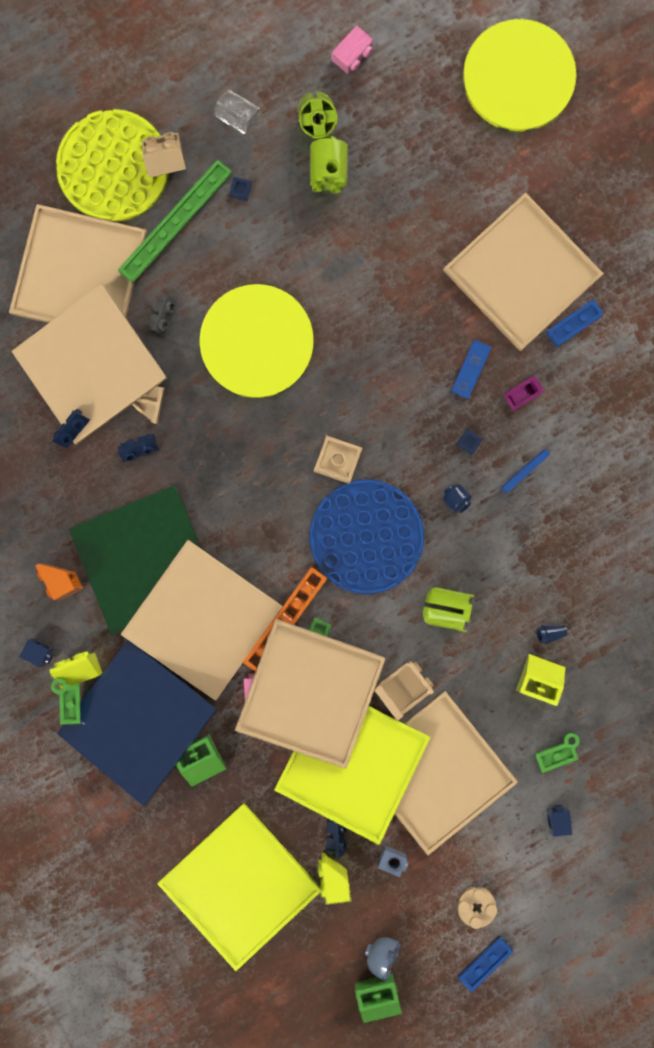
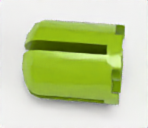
(327, 115)
(445, 618)

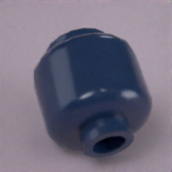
(457, 498)

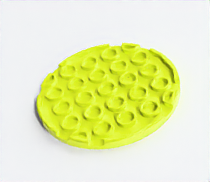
(519, 75)
(104, 166)
(256, 341)

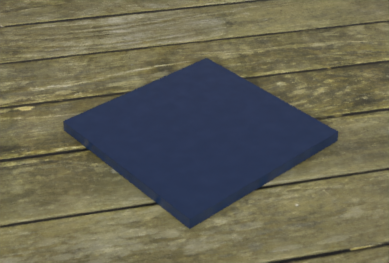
(137, 722)

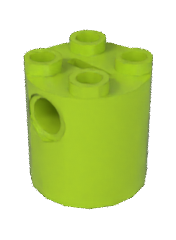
(328, 164)

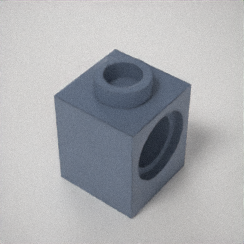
(388, 853)

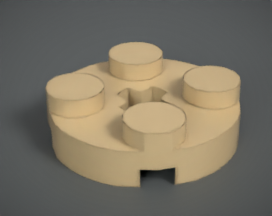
(476, 918)

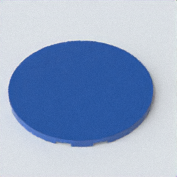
(366, 536)

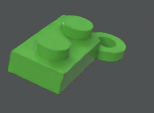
(69, 701)
(558, 754)

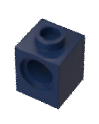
(37, 653)
(559, 821)

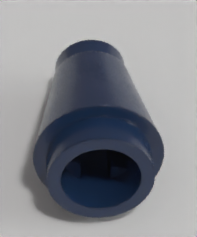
(550, 633)

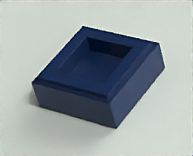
(240, 189)
(469, 441)

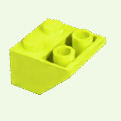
(82, 668)
(542, 680)
(335, 880)

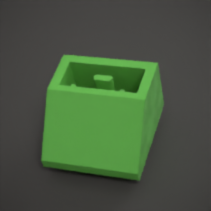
(201, 761)
(377, 998)

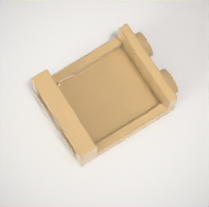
(404, 689)

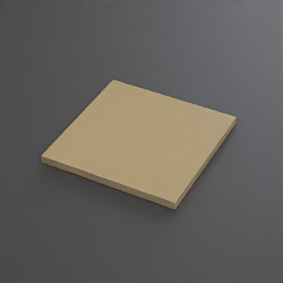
(70, 258)
(523, 271)
(89, 362)
(201, 620)
(310, 693)
(453, 778)

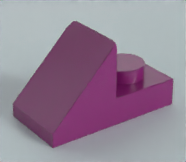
(524, 393)

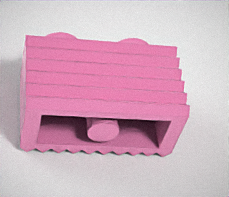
(352, 50)

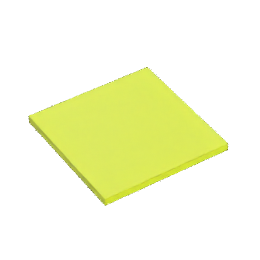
(369, 787)
(239, 886)

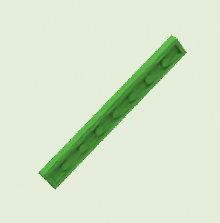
(175, 221)

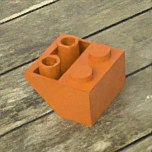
(59, 581)

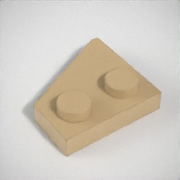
(151, 404)

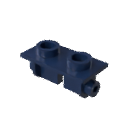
(70, 430)
(146, 445)
(335, 846)

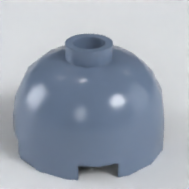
(382, 955)

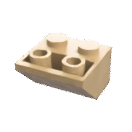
(163, 154)

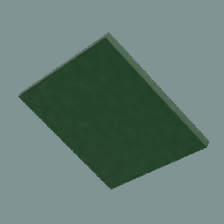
(131, 551)

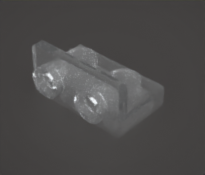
(235, 110)

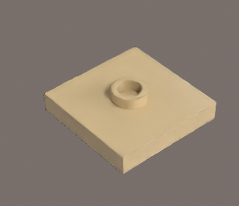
(338, 459)

